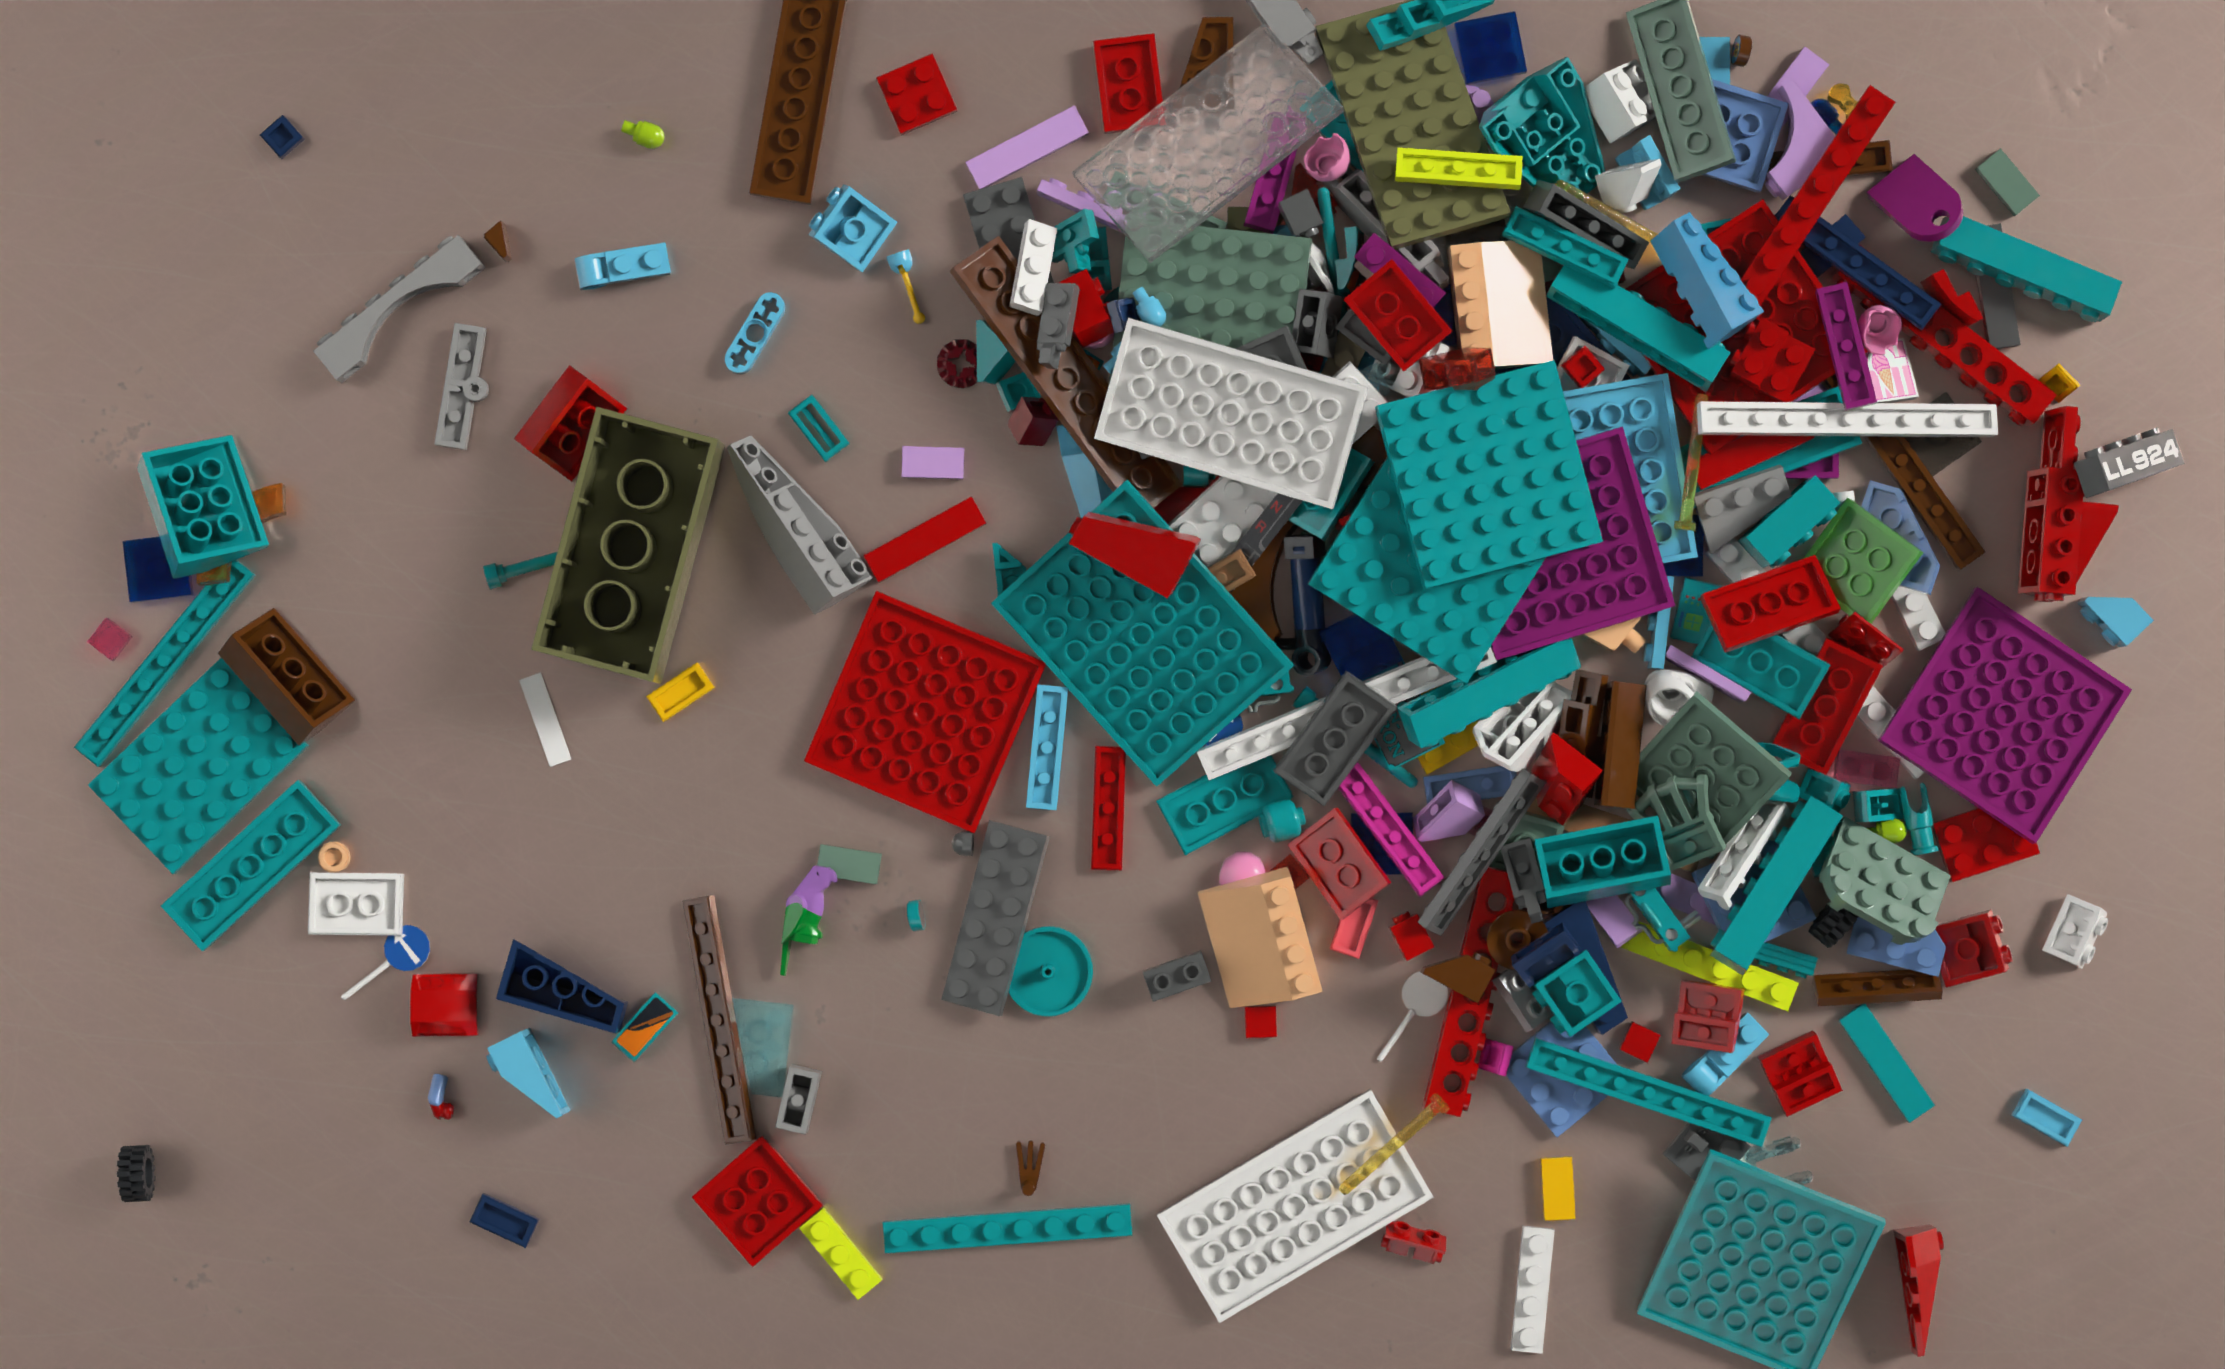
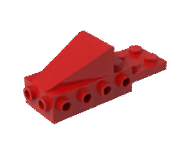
(2069, 526)

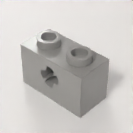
(798, 1099)

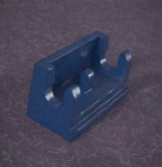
(1545, 954)

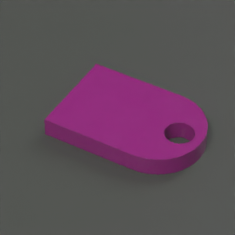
(1915, 198)

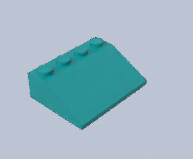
(201, 505)

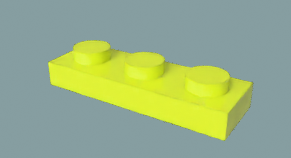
(840, 1253)

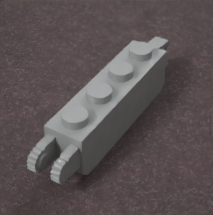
(1291, 25)
(1357, 203)

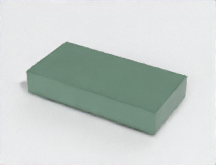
(2007, 182)
(851, 863)

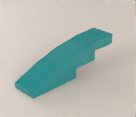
(1419, 18)

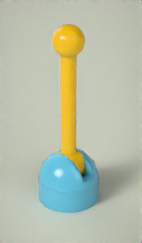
(901, 264)

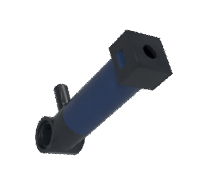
(1308, 605)

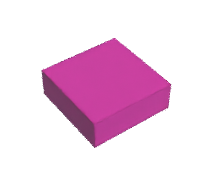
(1495, 1057)

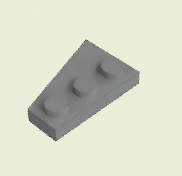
(1739, 503)

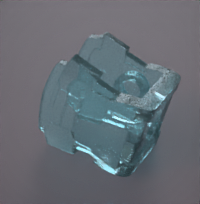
(1779, 1147)

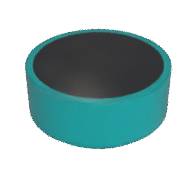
(916, 915)

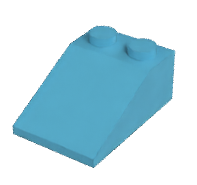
(526, 1068)

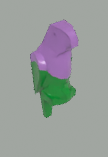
(805, 910)

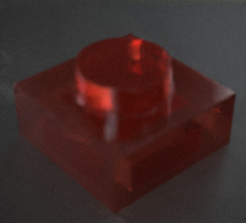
(1297, 873)

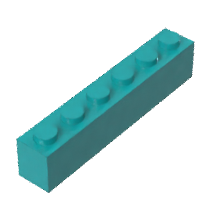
(2029, 269)
(1640, 326)
(1496, 686)
(1776, 884)

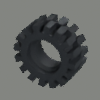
(1832, 925)
(136, 1173)

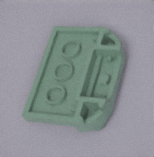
(1882, 883)

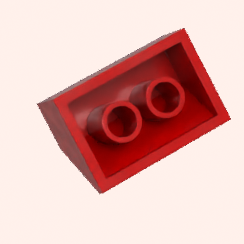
(563, 422)

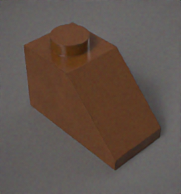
(1462, 974)

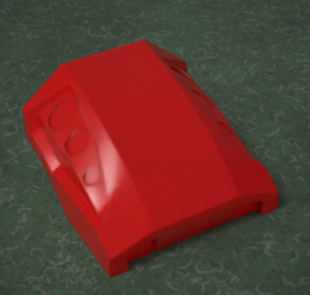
(444, 1004)

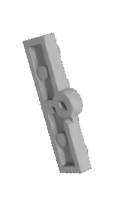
(461, 386)

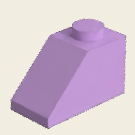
(1449, 813)

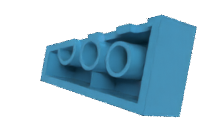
(1705, 280)

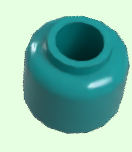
(1281, 820)

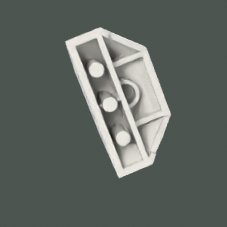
(1519, 732)

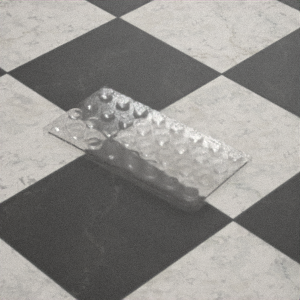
(1208, 142)

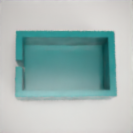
(1790, 523)

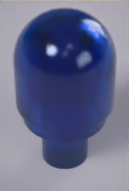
(1828, 114)

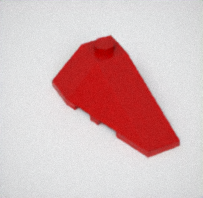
(1919, 1266)

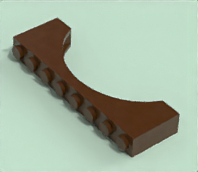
(1258, 593)

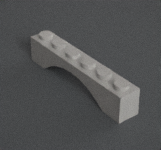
(349, 347)

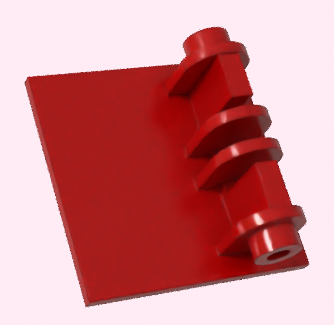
(1865, 638)

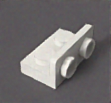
(2076, 931)

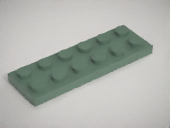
(1680, 88)

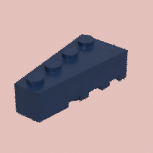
(1581, 926)

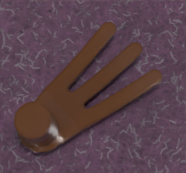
(1028, 1176)

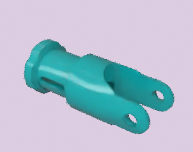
(1919, 823)

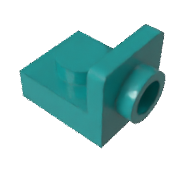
(1825, 789)

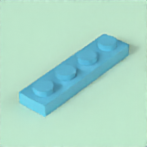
(1047, 747)

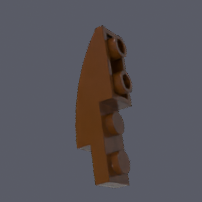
(1583, 713)

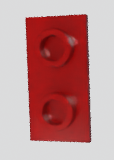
(1428, 1243)

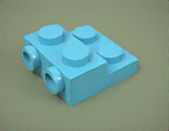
(851, 227)

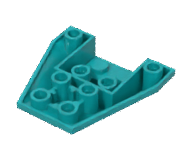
(1548, 125)

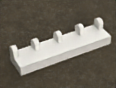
(1741, 853)

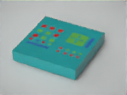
(1690, 616)

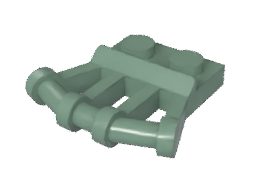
(1696, 835)

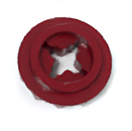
(948, 371)

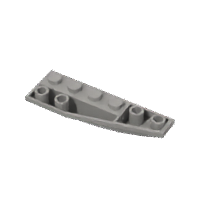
(798, 529)

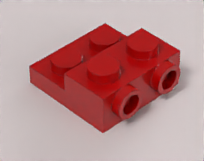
(1770, 360)
(1973, 948)

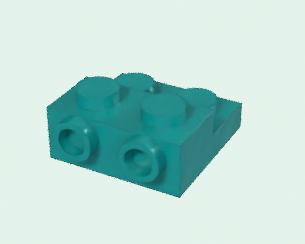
(1575, 994)

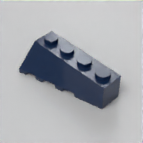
(549, 988)

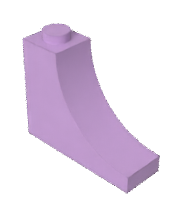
(1805, 144)

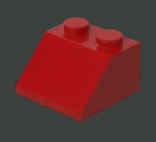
(1567, 778)

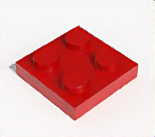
(916, 94)

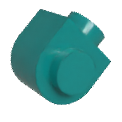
(1196, 478)

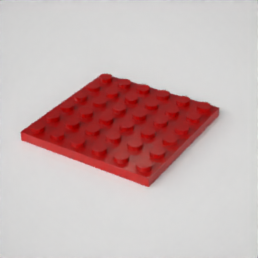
(1789, 305)
(925, 712)

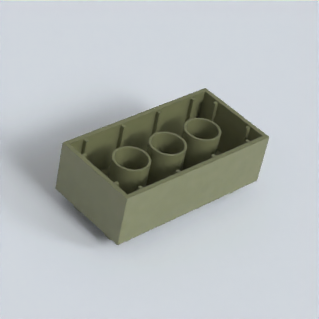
(628, 545)

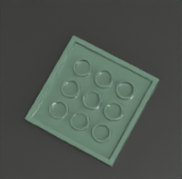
(1709, 743)

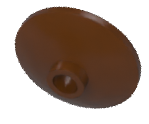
(1500, 933)

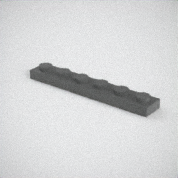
(1481, 852)

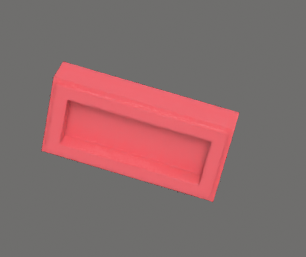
(1353, 930)

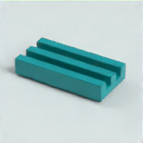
(835, 449)

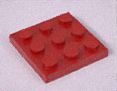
(757, 1200)

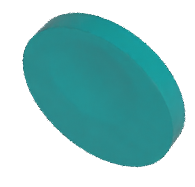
(1051, 972)

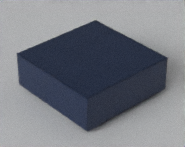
(282, 137)
(1120, 311)

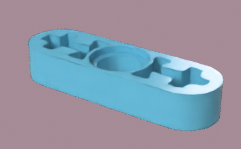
(772, 317)

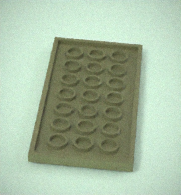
(1413, 101)

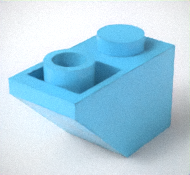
(2118, 618)

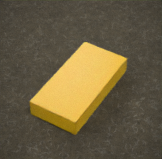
(680, 692)
(1557, 1188)

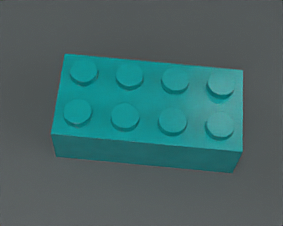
(1603, 861)

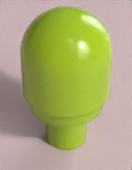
(644, 133)
(1892, 830)

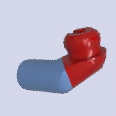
(436, 1098)

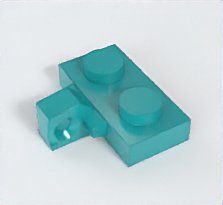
(1073, 240)

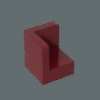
(1032, 421)

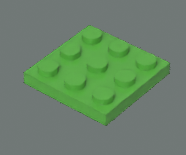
(1863, 560)

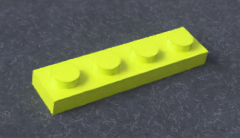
(1458, 168)

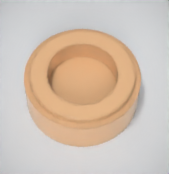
(334, 857)

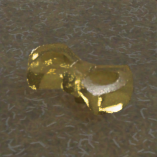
(1841, 95)

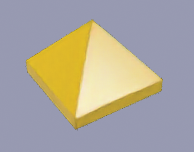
(2059, 382)

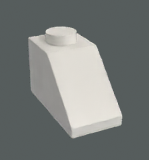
(1627, 184)

